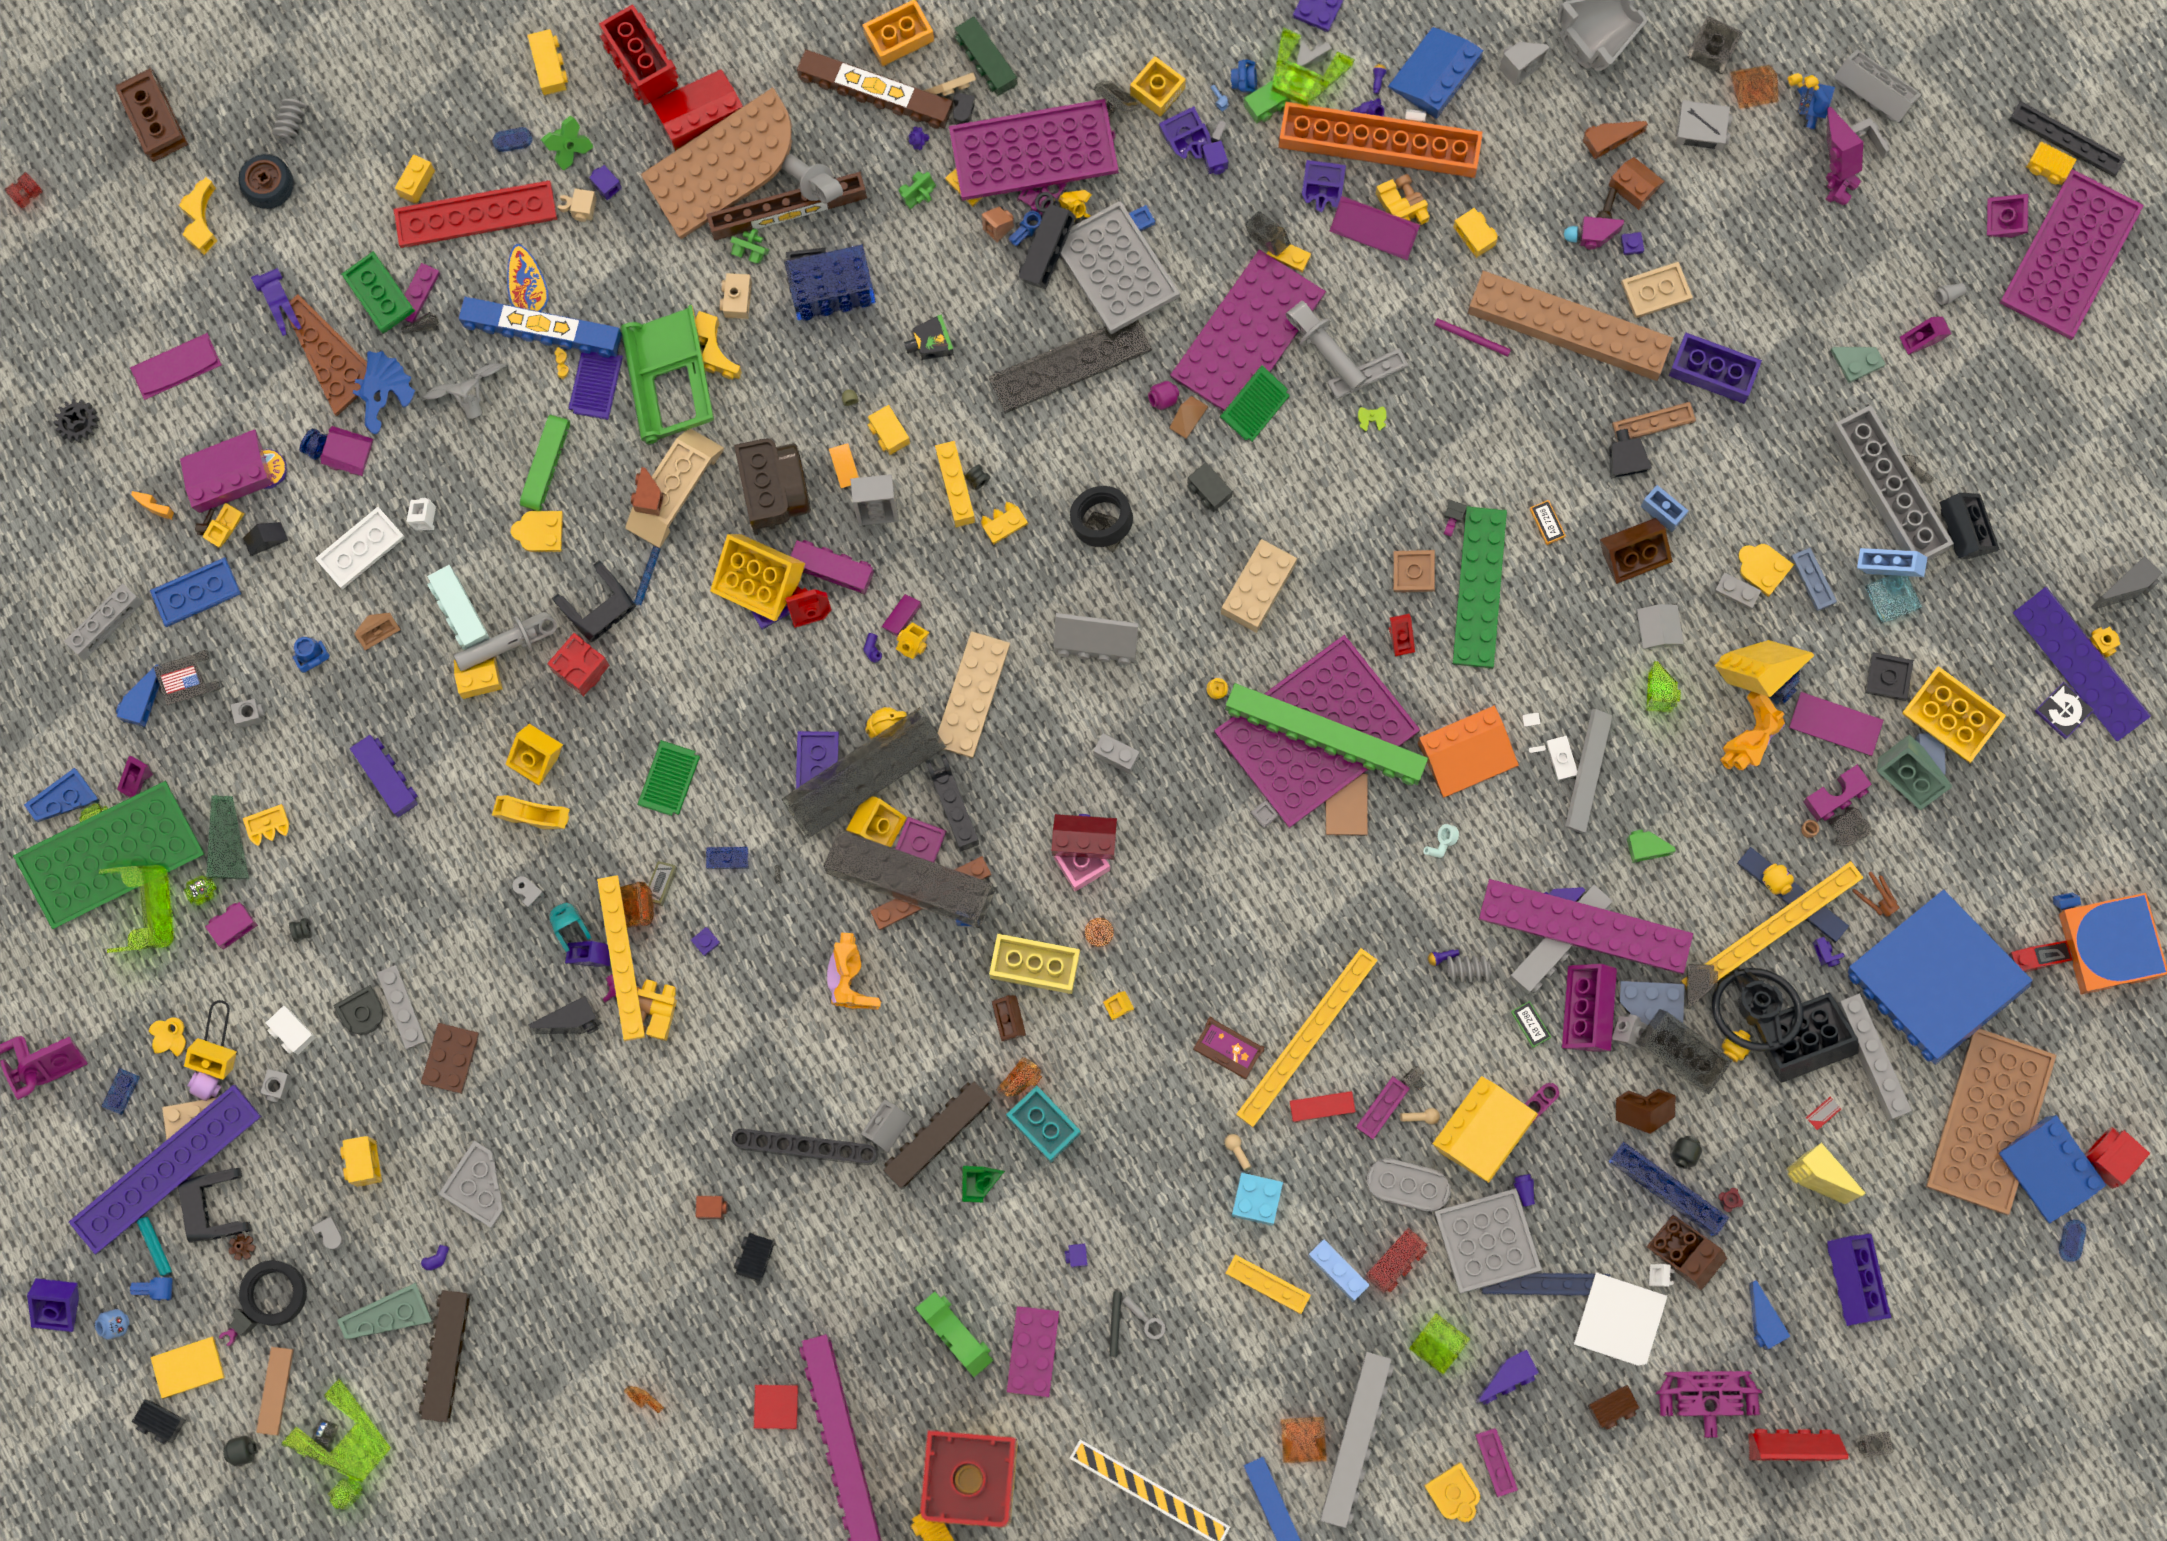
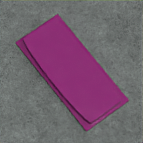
(1374, 228)
(175, 366)
(1836, 723)

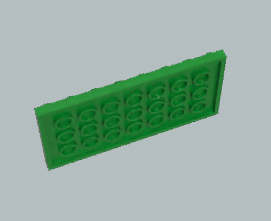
(131, 833)

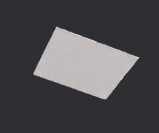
(1620, 1319)

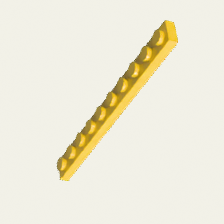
(1784, 920)
(1306, 1037)

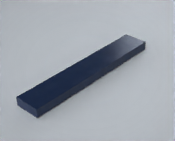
(1823, 919)
(1545, 1285)

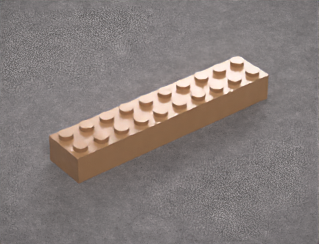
(1570, 325)

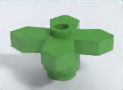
(566, 142)

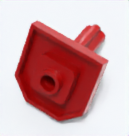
(807, 606)

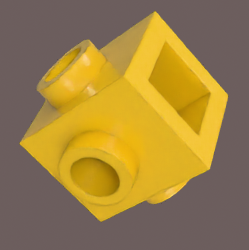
(912, 641)
(2105, 641)

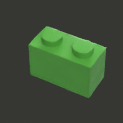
(1264, 103)

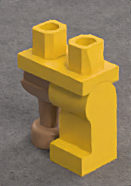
(1408, 207)
(659, 1007)

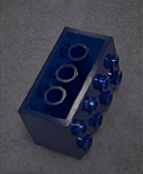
(830, 282)

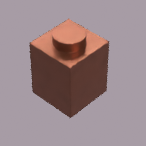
(710, 1207)

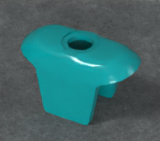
(570, 915)

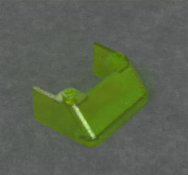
(155, 905)

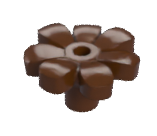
(245, 1248)

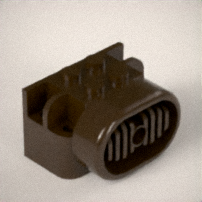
(772, 482)

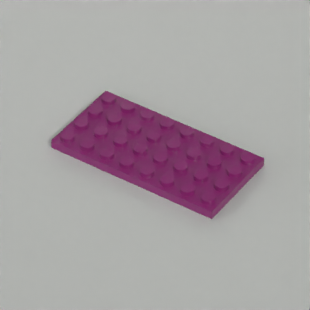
(1033, 149)
(2071, 254)
(1245, 330)

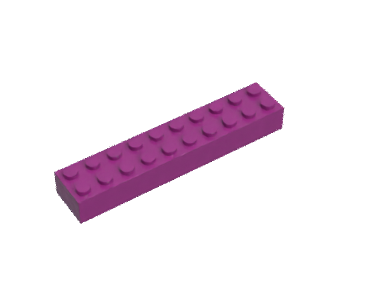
(840, 1438)

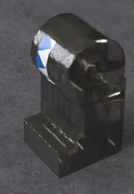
(324, 1434)

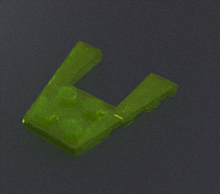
(1301, 83)
(358, 1450)

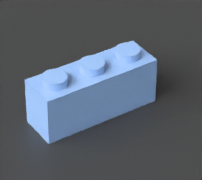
(1892, 562)
(1338, 1270)

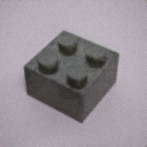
(1714, 45)

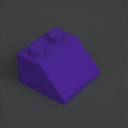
(53, 1304)

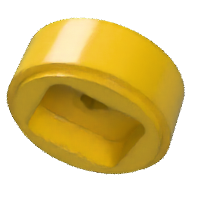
(1217, 688)

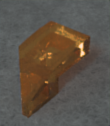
(642, 1397)

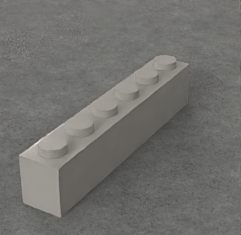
(1549, 952)
(1875, 1059)

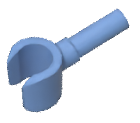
(1222, 103)

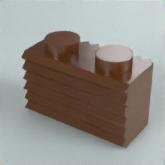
(1613, 1407)

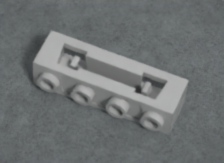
(103, 621)

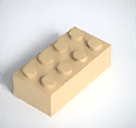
(1258, 585)

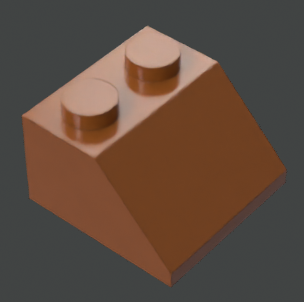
(1635, 182)

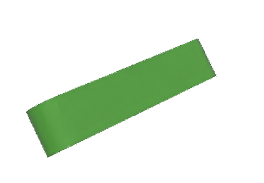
(544, 462)

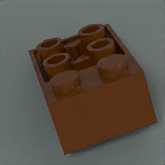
(1687, 1252)

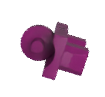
(1838, 188)

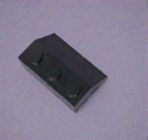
(1968, 525)

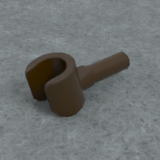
(200, 528)

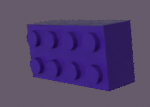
(1715, 368)

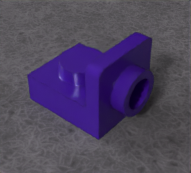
(1824, 950)

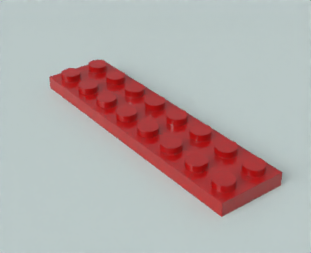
(475, 214)

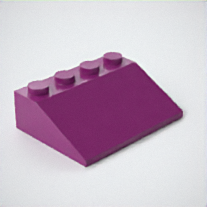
(225, 472)

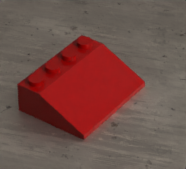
(696, 108)
(1796, 1447)

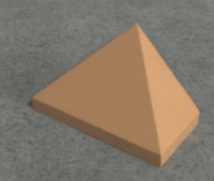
(1188, 416)
(375, 629)

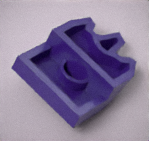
(1185, 133)
(1323, 182)

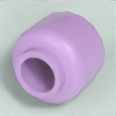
(204, 1086)

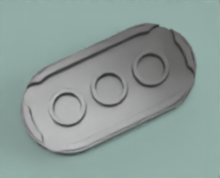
(1408, 1185)

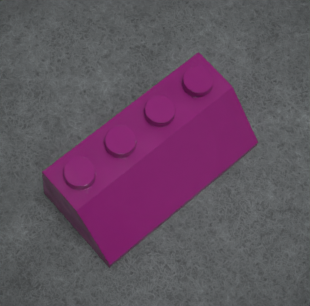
(1589, 1007)

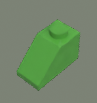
(1647, 846)

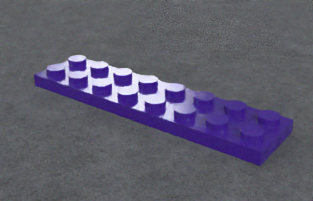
(2082, 664)

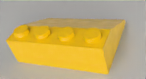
(756, 576)
(1762, 666)
(1953, 714)
(1484, 1129)

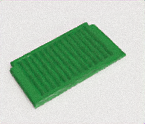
(1255, 404)
(668, 778)

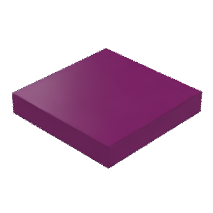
(921, 839)

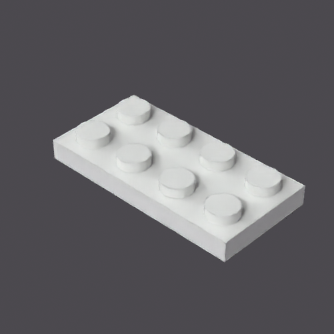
(360, 548)

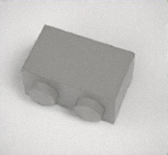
(1116, 753)

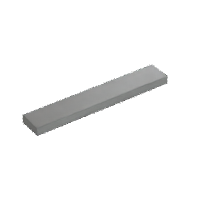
(1588, 771)

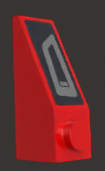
(2041, 956)

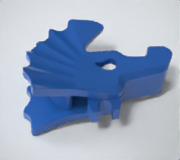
(382, 376)

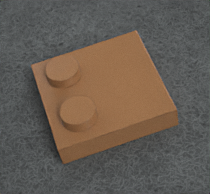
(1414, 571)

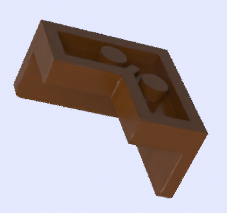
(1645, 1112)

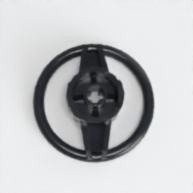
(1764, 1016)

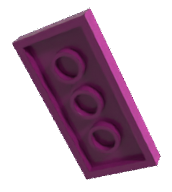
(1033, 1351)

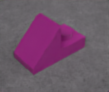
(133, 777)

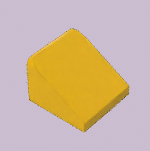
(1118, 1005)

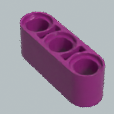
(1543, 1102)

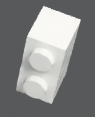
(290, 1031)

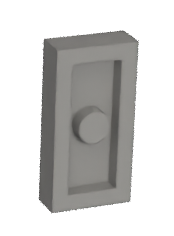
(1737, 591)

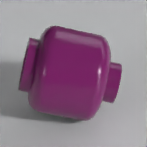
(1163, 395)

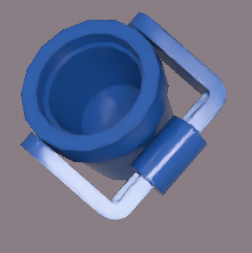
(1244, 77)
(309, 653)

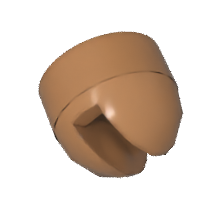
(1812, 827)

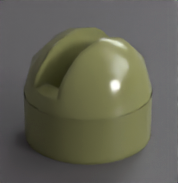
(849, 397)

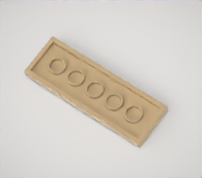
(972, 693)

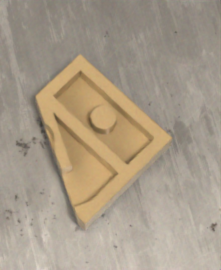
(947, 87)

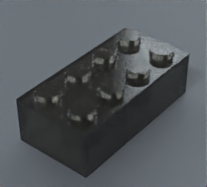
(1684, 1051)

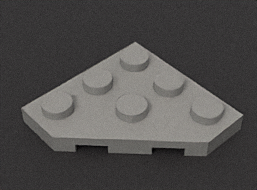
(476, 1185)

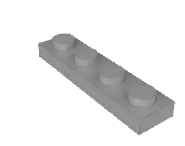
(401, 1007)

